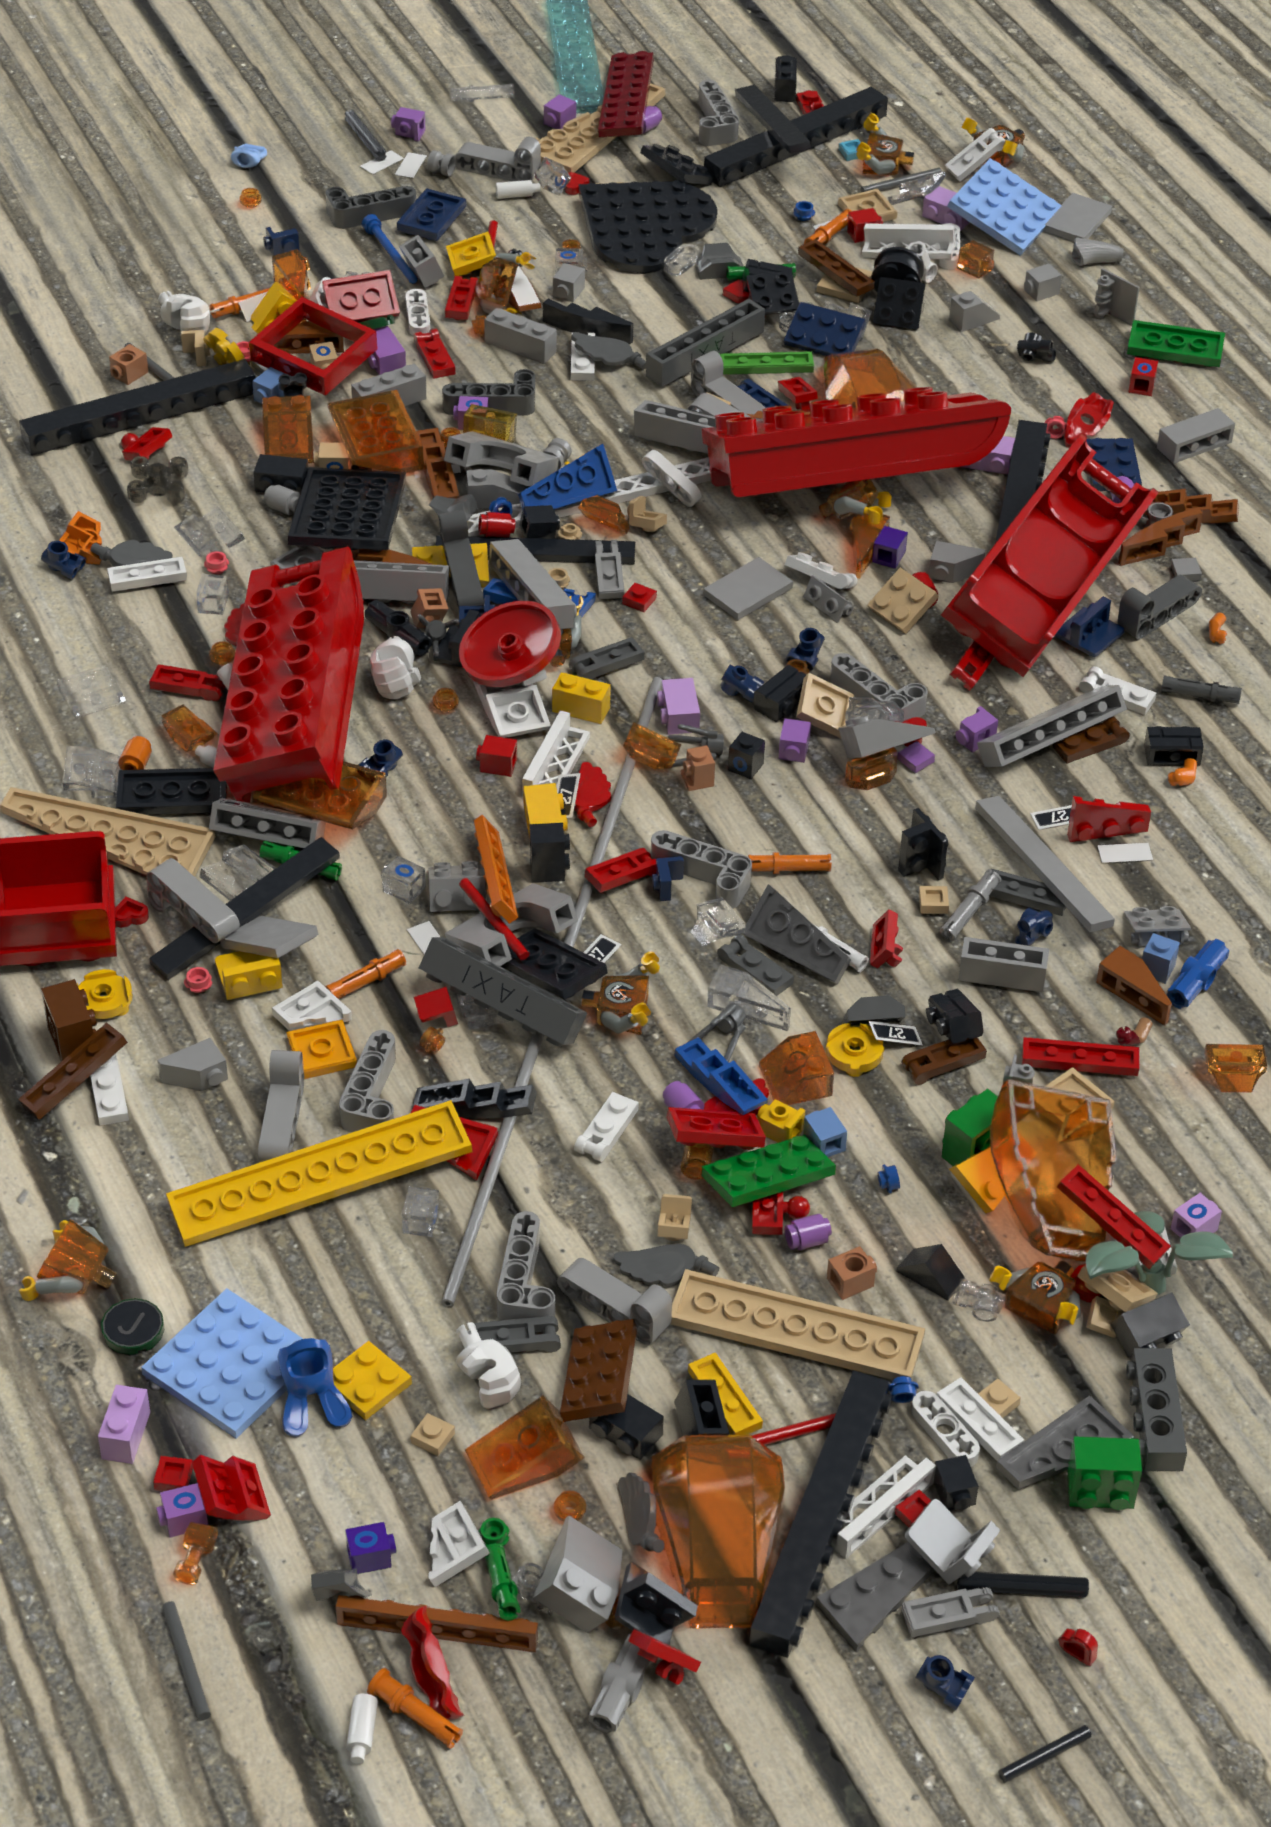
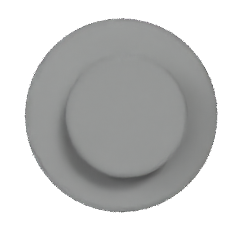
(281, 499)

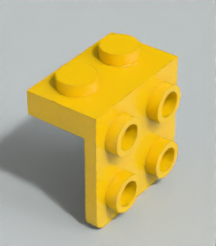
(271, 306)
(248, 974)

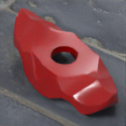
(1092, 407)
(429, 1665)

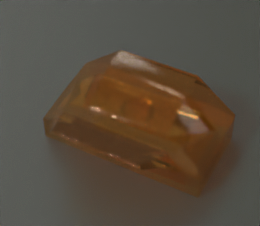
(605, 512)
(187, 728)
(651, 747)
(872, 770)
(1236, 1065)

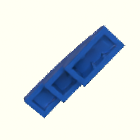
(719, 1077)

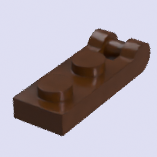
(1091, 740)
(942, 1058)

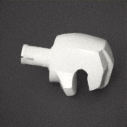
(184, 312)
(393, 668)
(491, 1365)

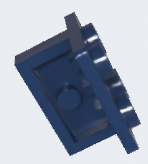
(1091, 628)

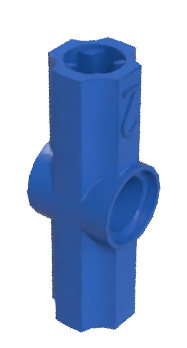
(1198, 973)

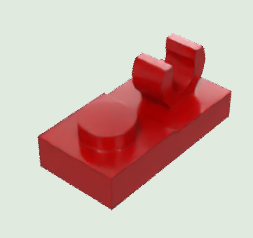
(808, 101)
(799, 392)
(883, 941)
(672, 1658)

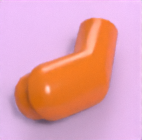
(1215, 624)
(1184, 775)

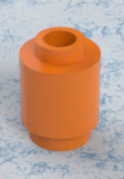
(135, 754)

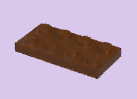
(598, 1370)

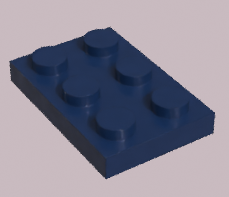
(431, 214)
(823, 330)
(1117, 457)

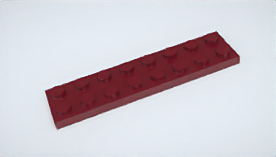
(626, 94)

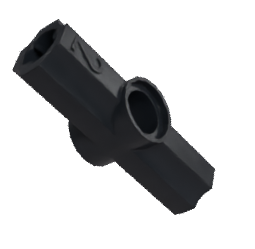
(397, 624)

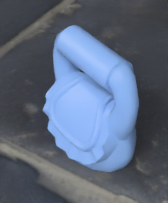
(248, 155)

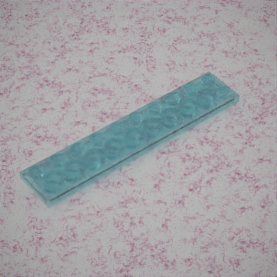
(575, 53)

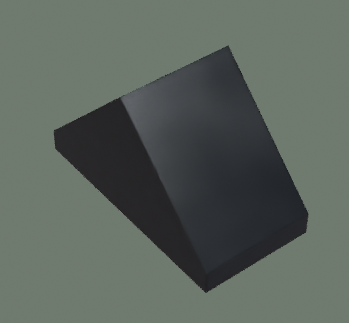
(932, 1269)

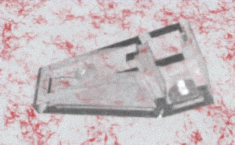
(756, 1000)

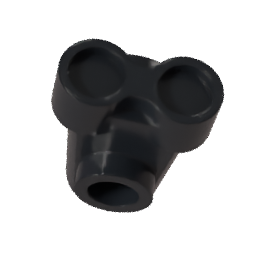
(1036, 347)
(292, 385)

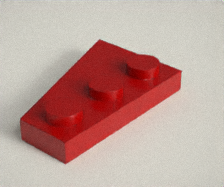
(482, 1140)

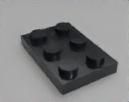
(676, 164)

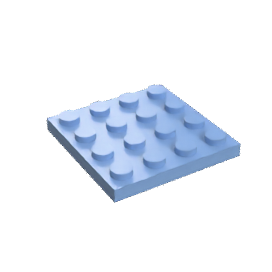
(1004, 206)
(224, 1363)

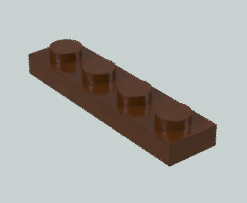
(836, 267)
(72, 1071)

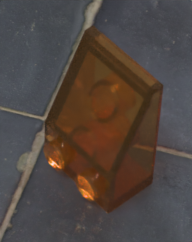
(291, 272)
(288, 427)
(524, 1450)

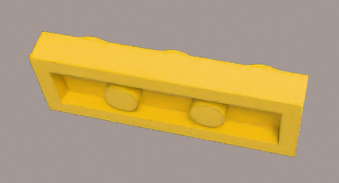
(738, 1410)

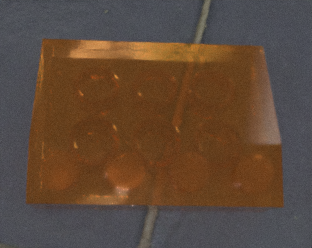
(378, 432)
(354, 802)

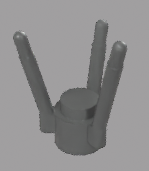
(436, 630)
(710, 738)
(728, 1021)

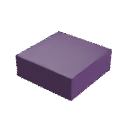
(916, 757)

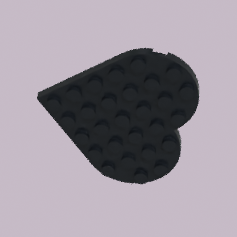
(644, 221)

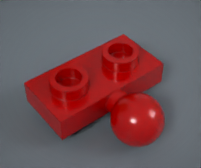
(146, 444)
(769, 1213)

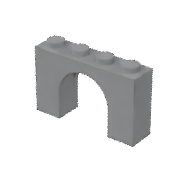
(526, 464)
(535, 908)

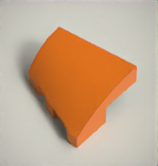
(81, 535)

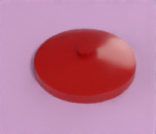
(510, 643)

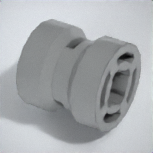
(441, 163)
(559, 448)
(1157, 512)

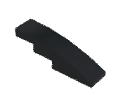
(581, 320)
(479, 1101)

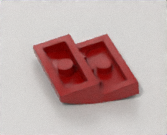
(231, 1488)

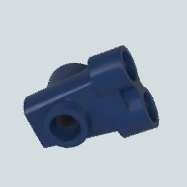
(59, 559)
(808, 648)
(737, 680)
(384, 757)
(1033, 925)
(939, 1676)

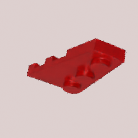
(1103, 820)

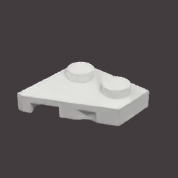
(310, 1008)
(454, 1543)

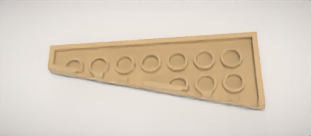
(580, 138)
(130, 837)

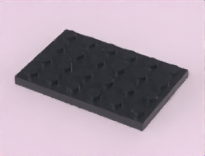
(347, 509)

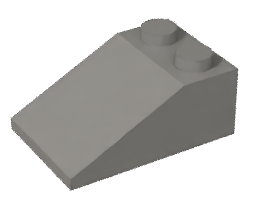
(869, 736)
(581, 1576)

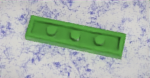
(767, 363)

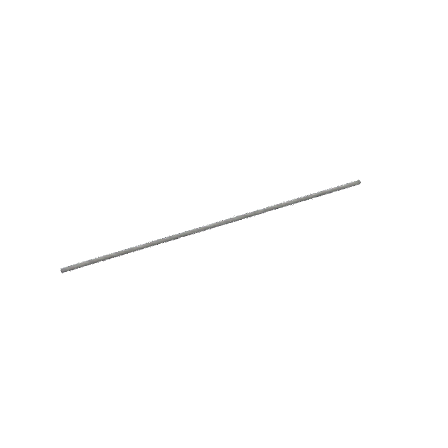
(536, 1039)

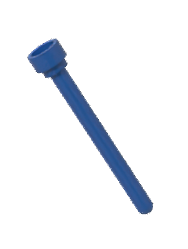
(372, 225)

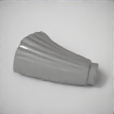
(1093, 251)

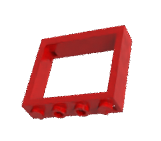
(322, 381)

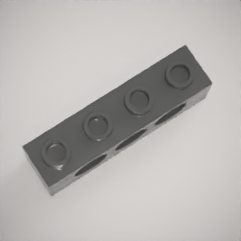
(1157, 1409)

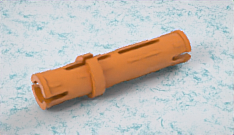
(824, 233)
(232, 304)
(790, 862)
(375, 970)

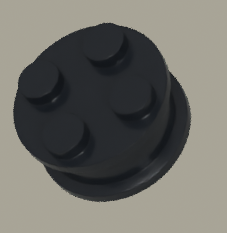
(897, 264)

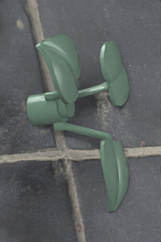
(1114, 1257)

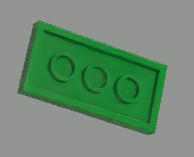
(1176, 343)
(768, 1170)

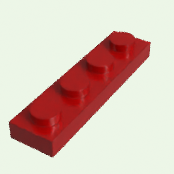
(1081, 1056)
(1113, 1215)

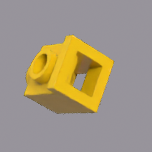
(781, 1121)

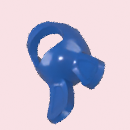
(309, 1371)

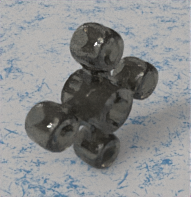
(157, 479)

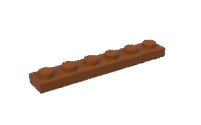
(446, 1624)

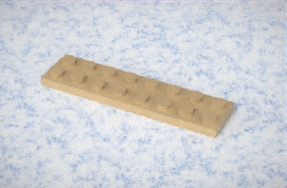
(796, 1326)

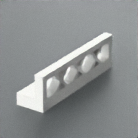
(901, 235)
(552, 746)
(882, 1511)

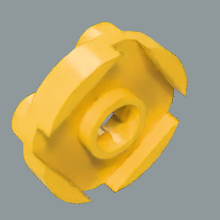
(224, 350)
(117, 990)
(849, 1060)

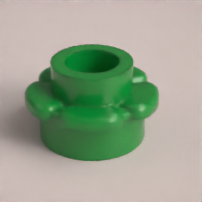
(497, 1527)

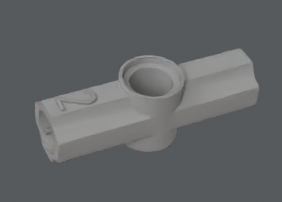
(618, 1688)

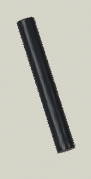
(1044, 1753)

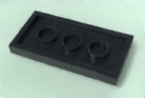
(169, 790)
(555, 965)

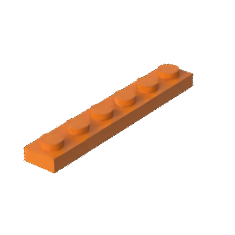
(495, 870)

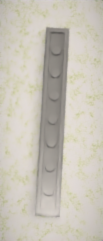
(1045, 864)

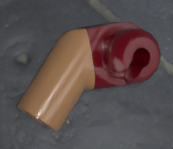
(1138, 1036)

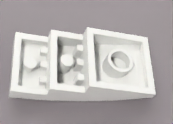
(514, 709)

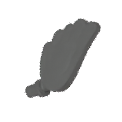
(608, 350)
(130, 553)
(663, 1264)
(640, 1512)

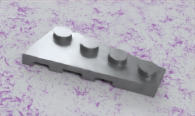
(790, 933)
(1051, 1447)
(873, 1593)

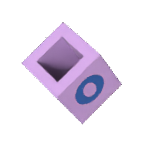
(1196, 1216)

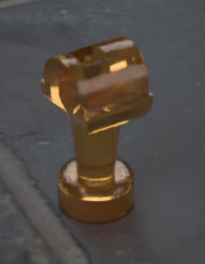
(198, 1540)

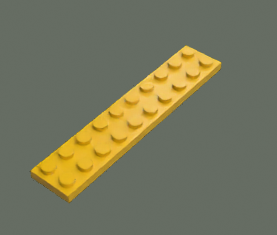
(318, 1173)

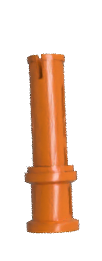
(402, 1699)

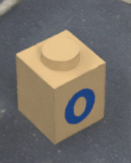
(322, 354)
(332, 456)

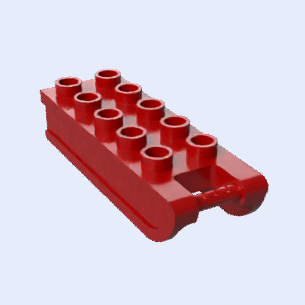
(852, 443)
(1046, 559)
(292, 676)
(56, 899)

